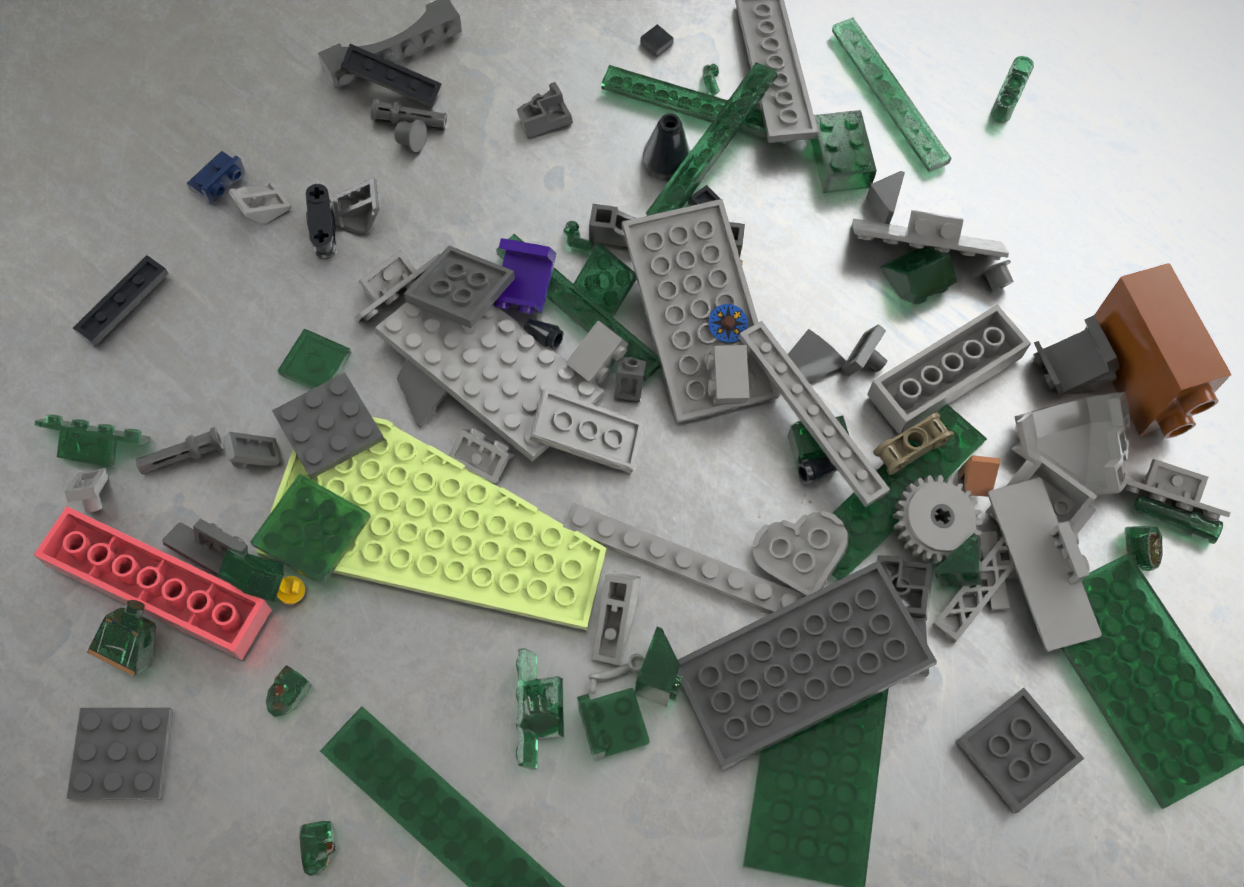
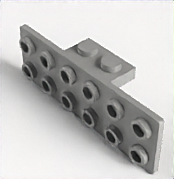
(931, 230)
(1046, 564)

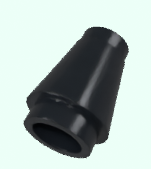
(545, 333)
(815, 469)

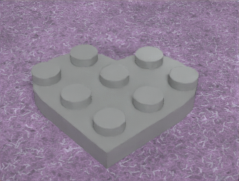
(802, 552)

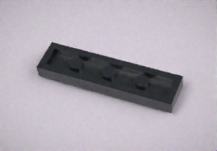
(391, 75)
(120, 300)

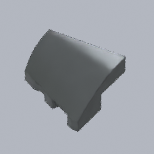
(544, 112)
(815, 356)
(420, 392)
(911, 582)

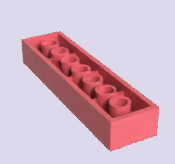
(165, 585)

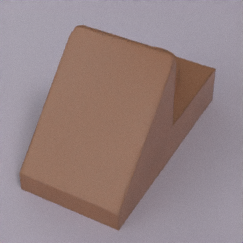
(979, 474)

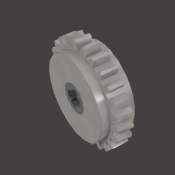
(931, 500)

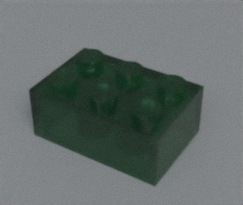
(843, 152)

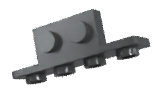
(203, 544)

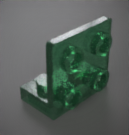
(612, 723)

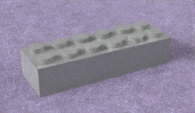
(948, 369)

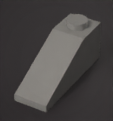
(615, 616)

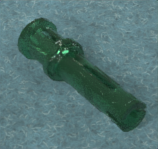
(1190, 522)

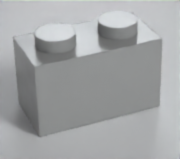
(597, 353)
(729, 374)

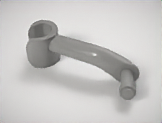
(610, 674)

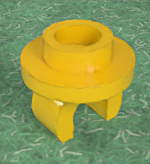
(291, 590)

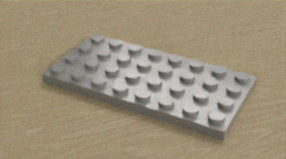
(685, 271)
(487, 368)

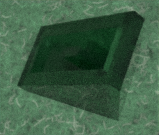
(962, 566)

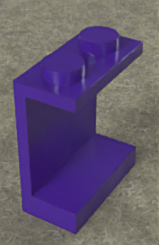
(532, 273)

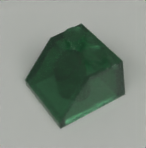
(920, 274)
(659, 675)

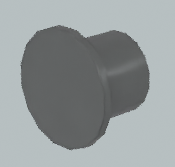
(411, 134)
(998, 275)

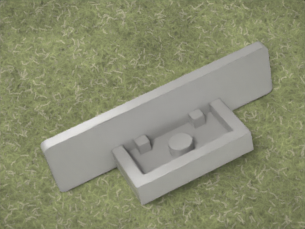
(387, 280)
(1177, 484)

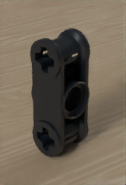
(321, 221)

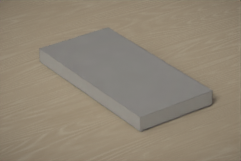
(587, 430)

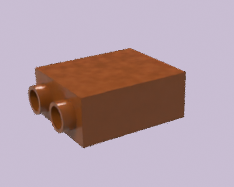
(1162, 351)

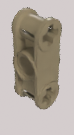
(898, 452)

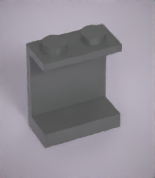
(1077, 358)

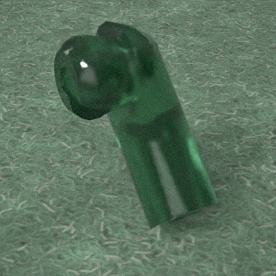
(709, 73)
(574, 238)

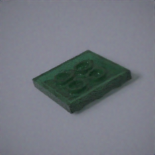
(310, 529)

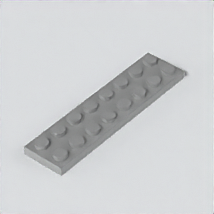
(771, 42)

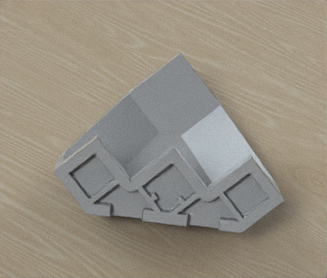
(1081, 439)

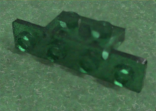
(89, 443)
(529, 685)

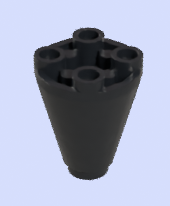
(666, 147)

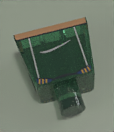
(125, 639)

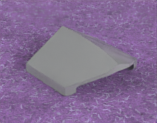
(260, 202)

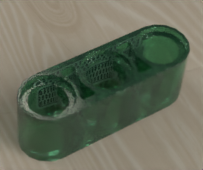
(1012, 88)

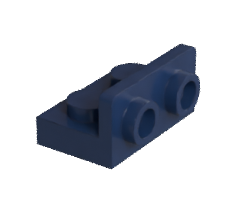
(216, 177)

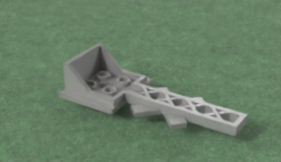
(1070, 503)

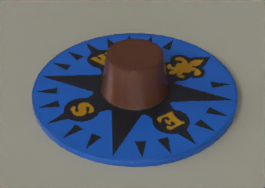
(727, 322)

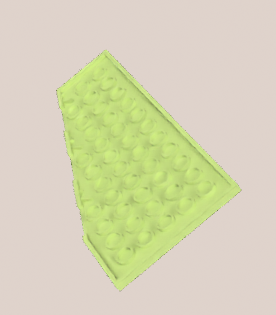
(457, 534)

